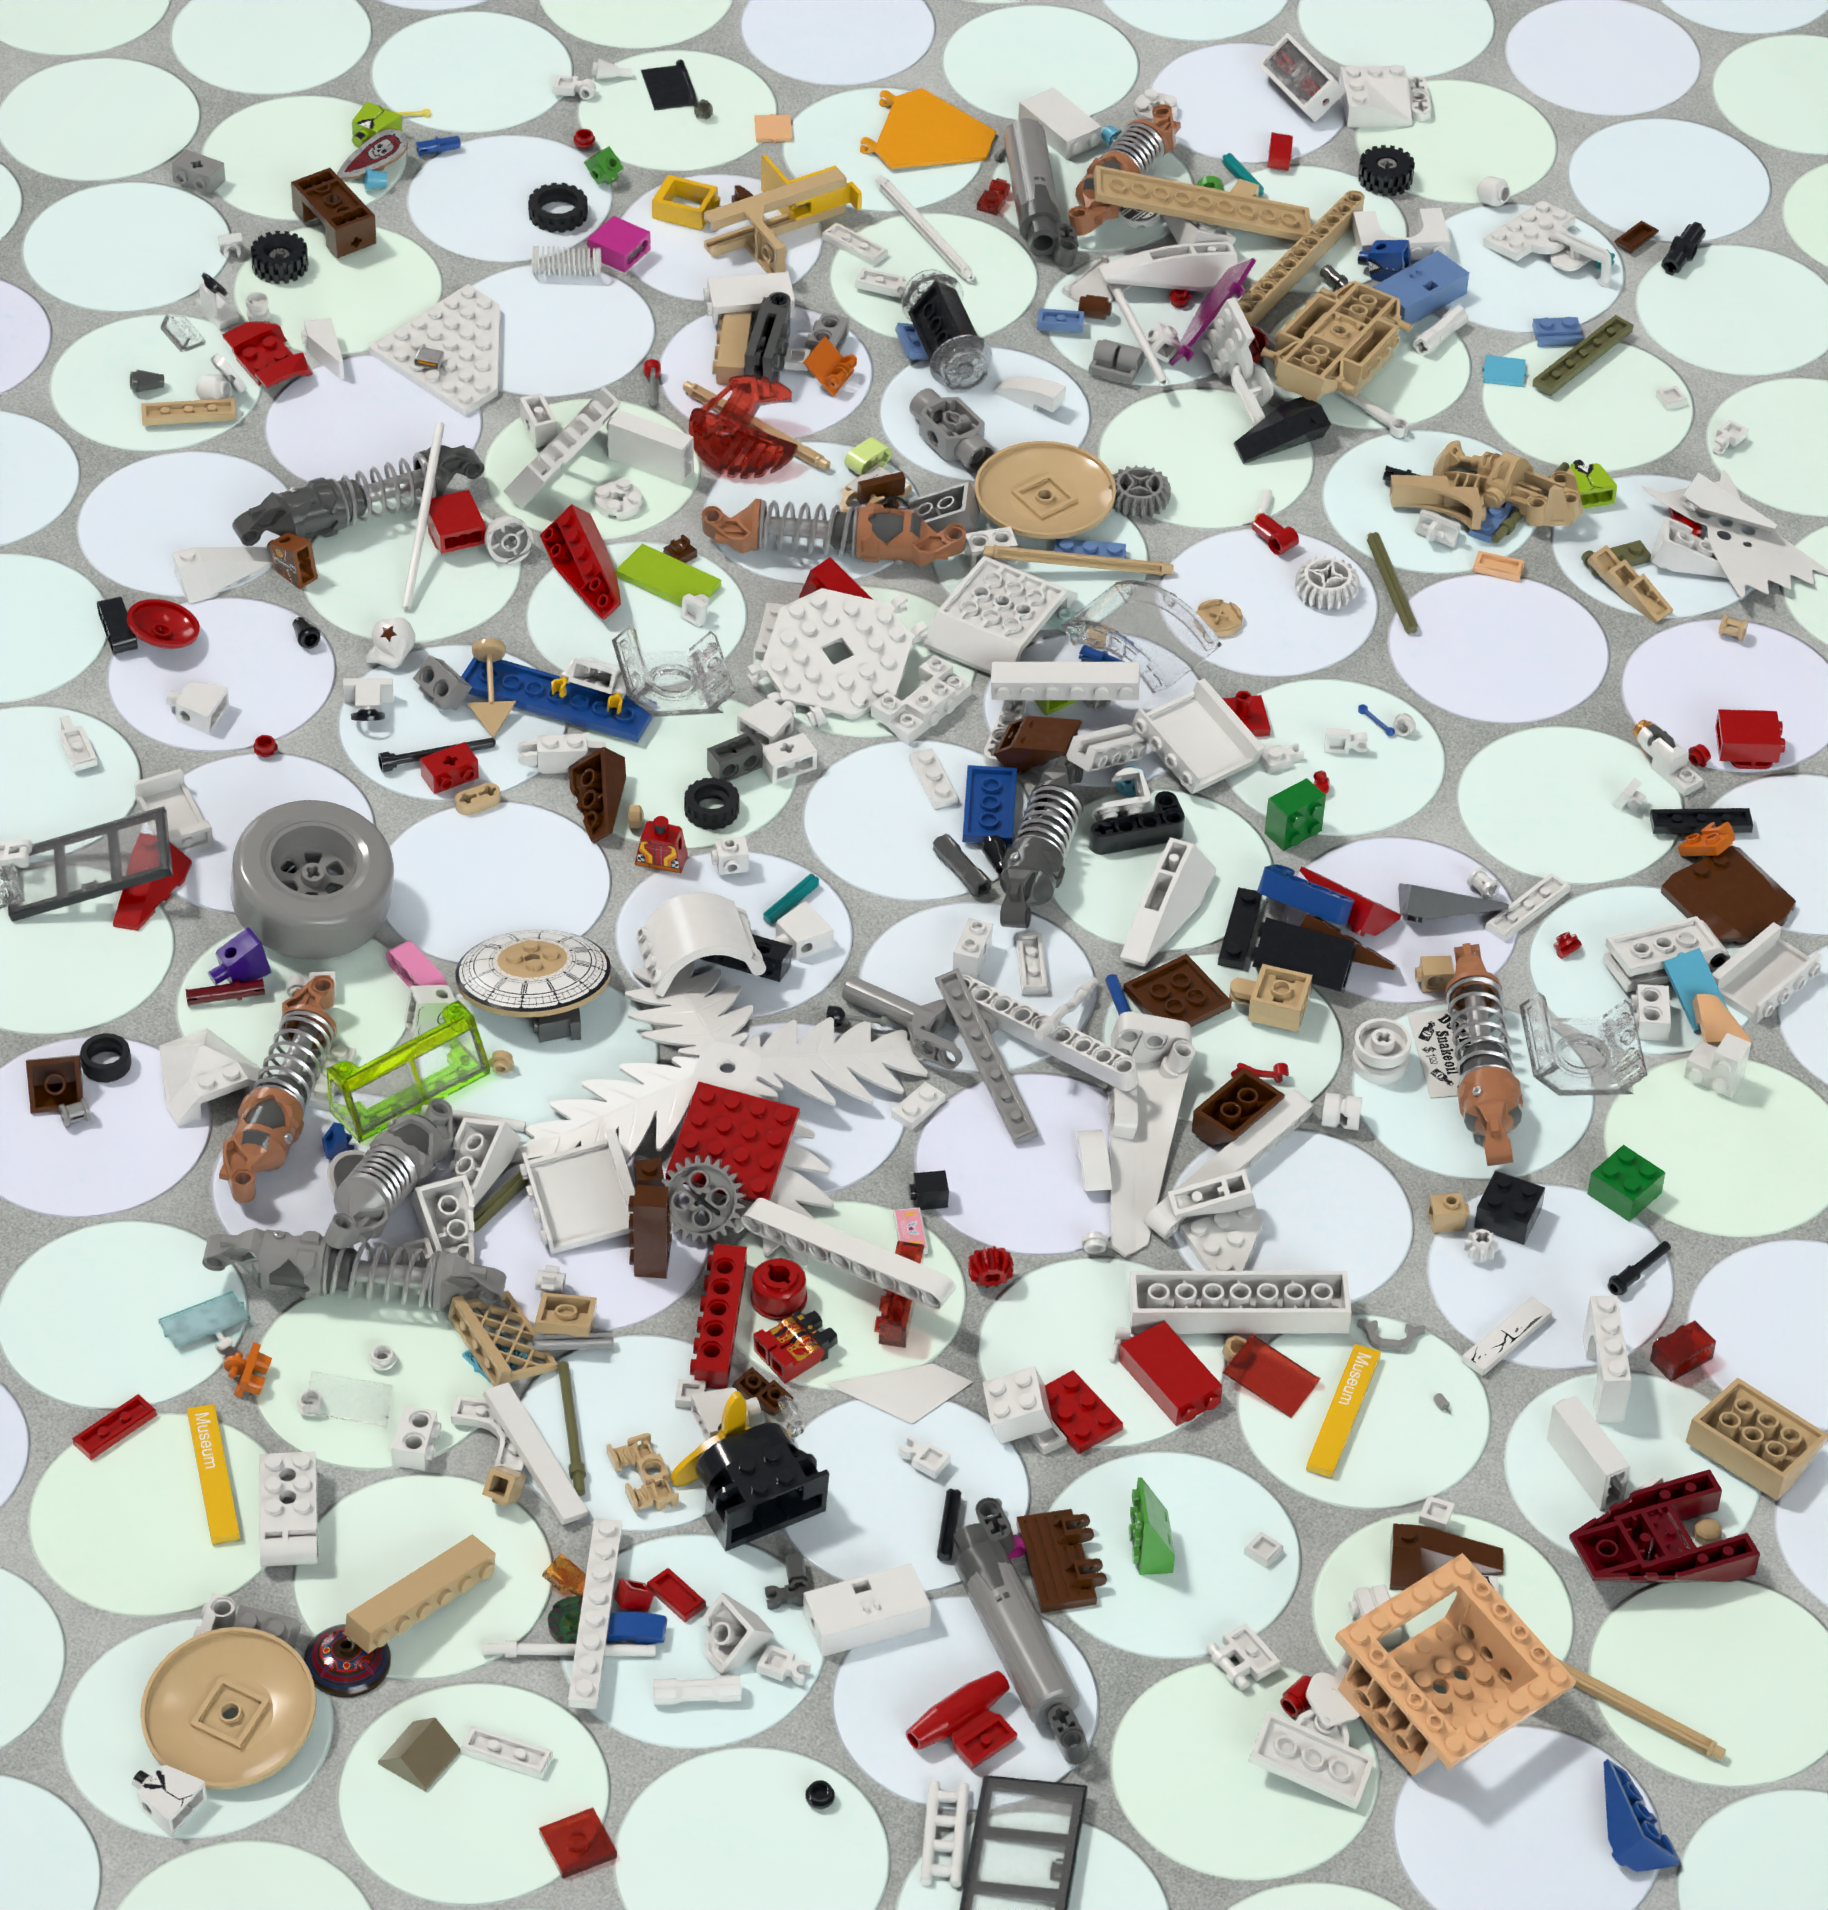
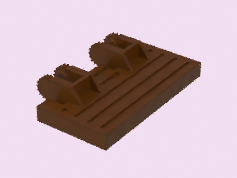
(1058, 1559)

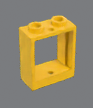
(680, 214)

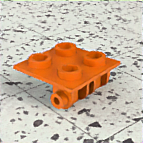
(830, 366)

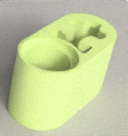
(867, 455)

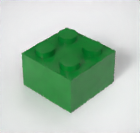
(1295, 814)
(1626, 1183)

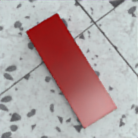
(114, 1427)

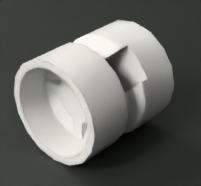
(1341, 1111)

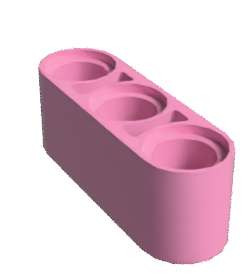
(413, 966)

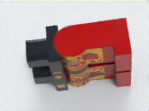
(794, 1345)

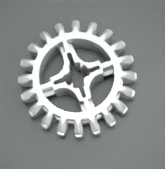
(1327, 582)

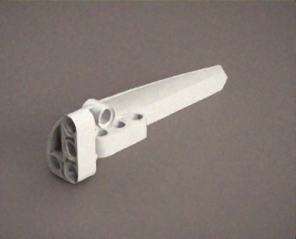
(1144, 1120)

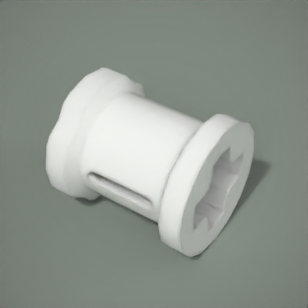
(1472, 881)

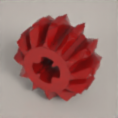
(990, 1266)

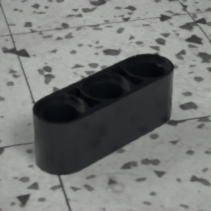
(114, 622)

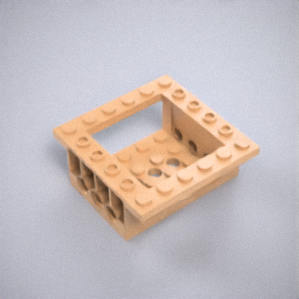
(1481, 1636)

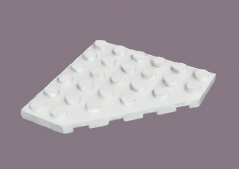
(468, 334)

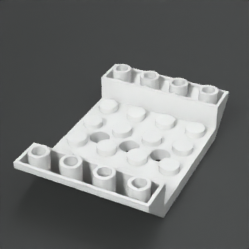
(984, 631)

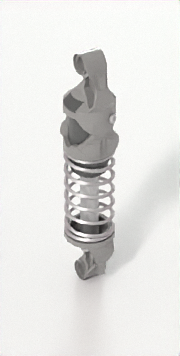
(315, 1268)

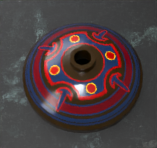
(342, 1670)

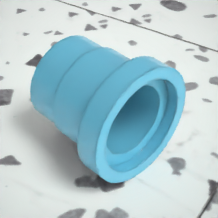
(1109, 134)
(375, 179)

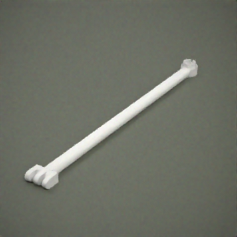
(1397, 426)

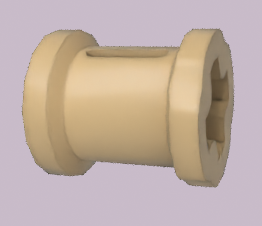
(1725, 629)

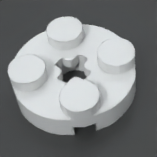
(1146, 102)
(607, 499)

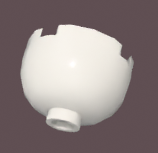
(508, 539)

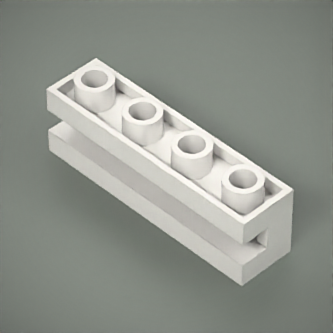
(1106, 748)

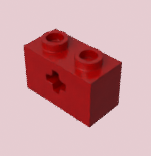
(449, 768)

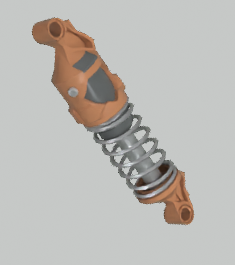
(865, 531)
(275, 1110)

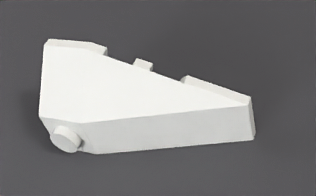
(1196, 232)
(483, 1152)

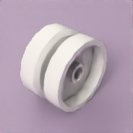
(1381, 1051)

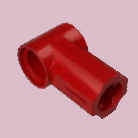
(1277, 537)

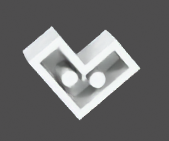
(1720, 1067)

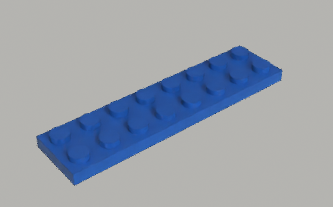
(579, 707)

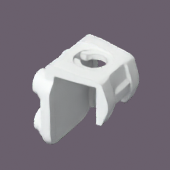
(1126, 806)

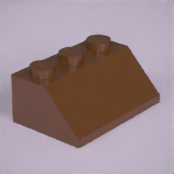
(1234, 1108)

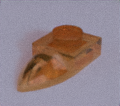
(565, 1576)

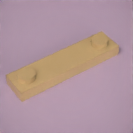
(188, 411)

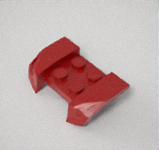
(263, 354)

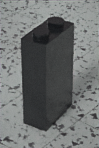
(1305, 952)

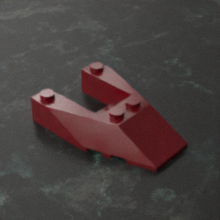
(1649, 1544)

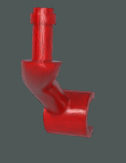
(1278, 1070)

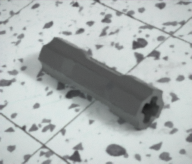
(973, 878)

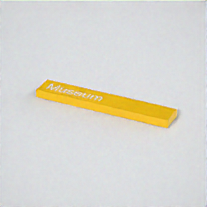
(1343, 1410)
(213, 1474)

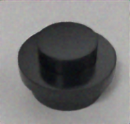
(820, 1794)

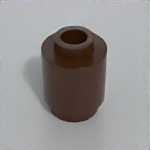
(1095, 306)

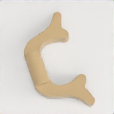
(848, 496)

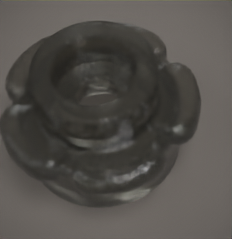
(703, 109)

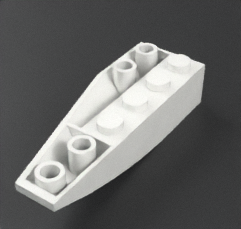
(1173, 267)
(1169, 900)

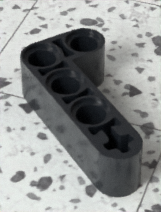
(1140, 829)

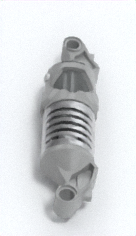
(389, 1172)

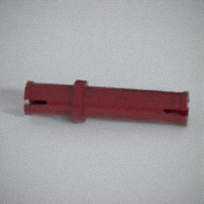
(225, 992)

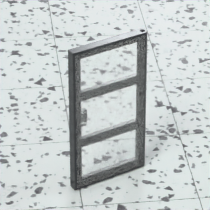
(95, 863)
(1024, 1845)

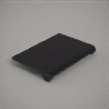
(669, 86)

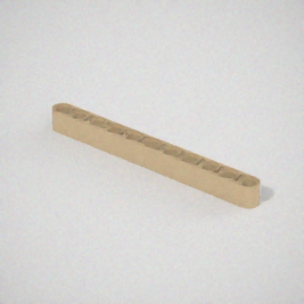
(1301, 257)

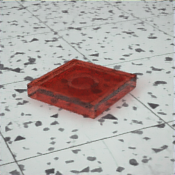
(577, 1842)

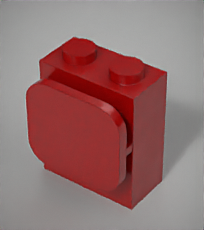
(455, 522)
(1749, 738)

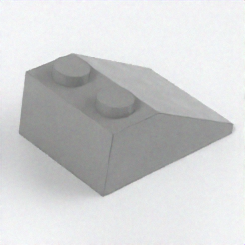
(947, 507)

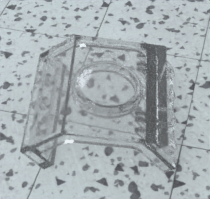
(674, 680)
(1583, 1053)

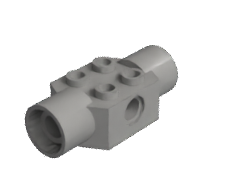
(951, 428)

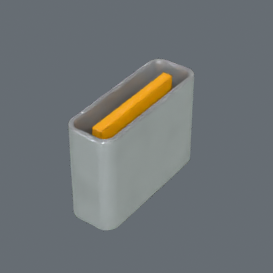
(429, 358)

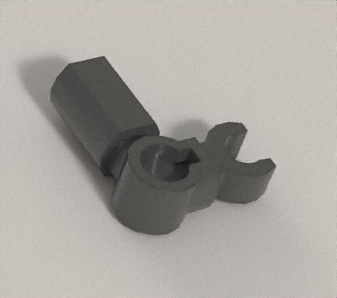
(797, 1579)

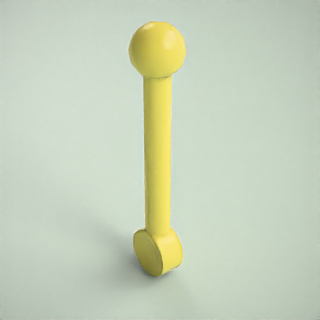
(425, 112)

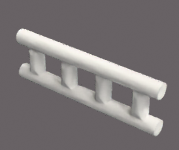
(930, 1842)

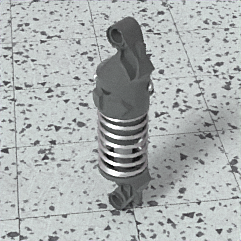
(1037, 856)

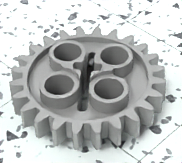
(717, 1179)

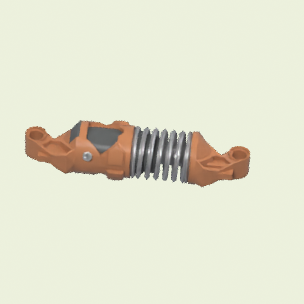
(1134, 150)

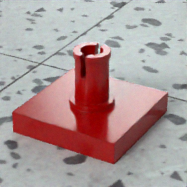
(1251, 712)

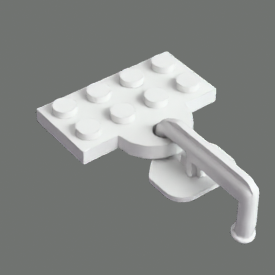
(1544, 231)
(1228, 350)
(1312, 1752)

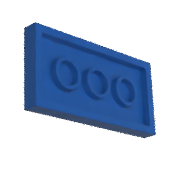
(989, 803)

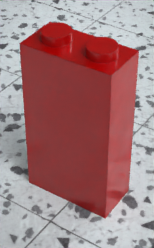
(1170, 1373)

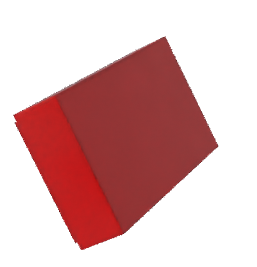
(676, 1595)

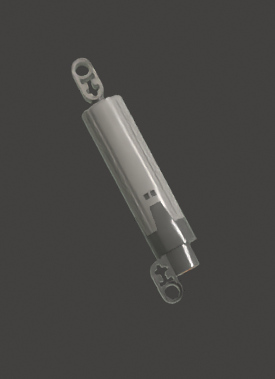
(1017, 1628)

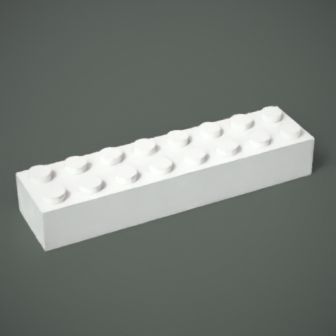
(1240, 1301)

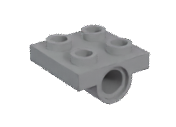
(1116, 361)

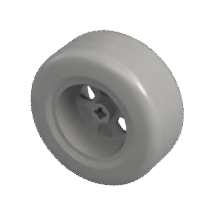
(310, 920)

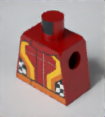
(662, 846)

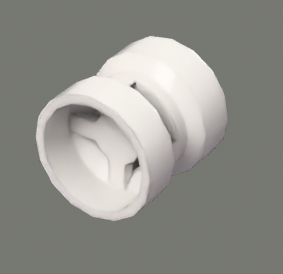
(257, 307)

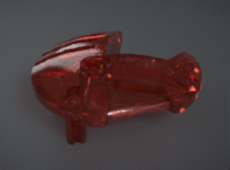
(743, 448)

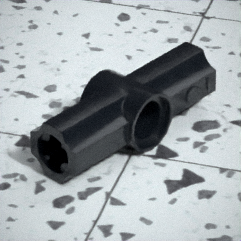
(1683, 248)

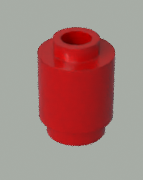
(1294, 1698)

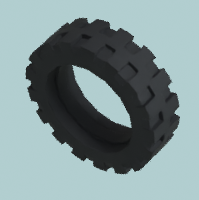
(559, 221)

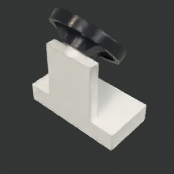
(213, 306)
(367, 695)

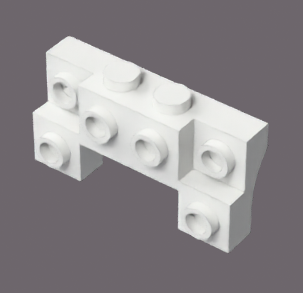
(926, 704)

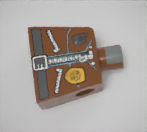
(293, 559)

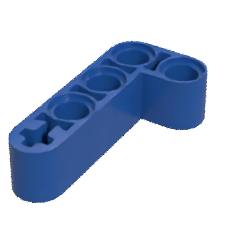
(1281, 885)

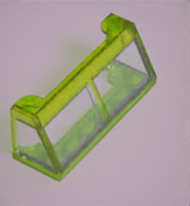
(408, 1075)

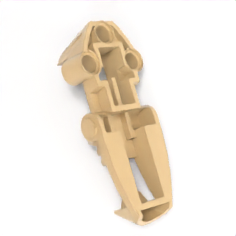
(1513, 480)

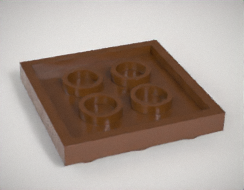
(1178, 992)

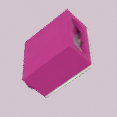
(620, 244)

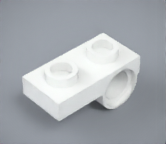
(217, 1614)

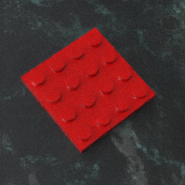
(742, 1132)

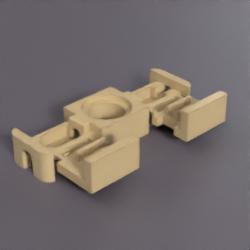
(644, 1459)

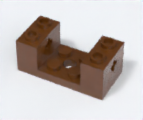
(346, 218)

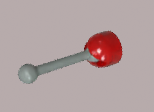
(652, 374)

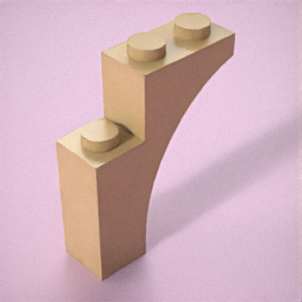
(1437, 495)

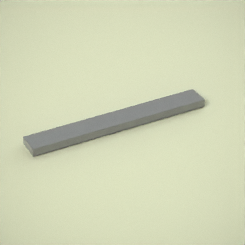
(986, 1057)

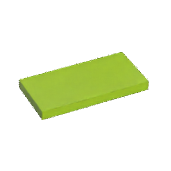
(665, 575)

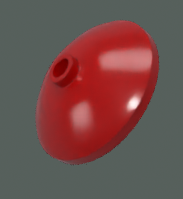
(163, 624)

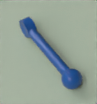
(1363, 709)

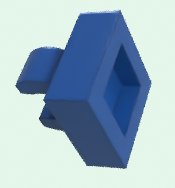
(336, 1141)

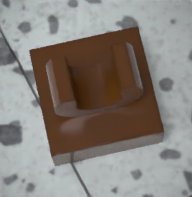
(681, 549)

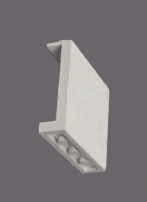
(1199, 737)
(580, 1194)

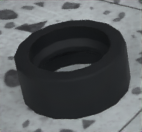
(105, 1043)

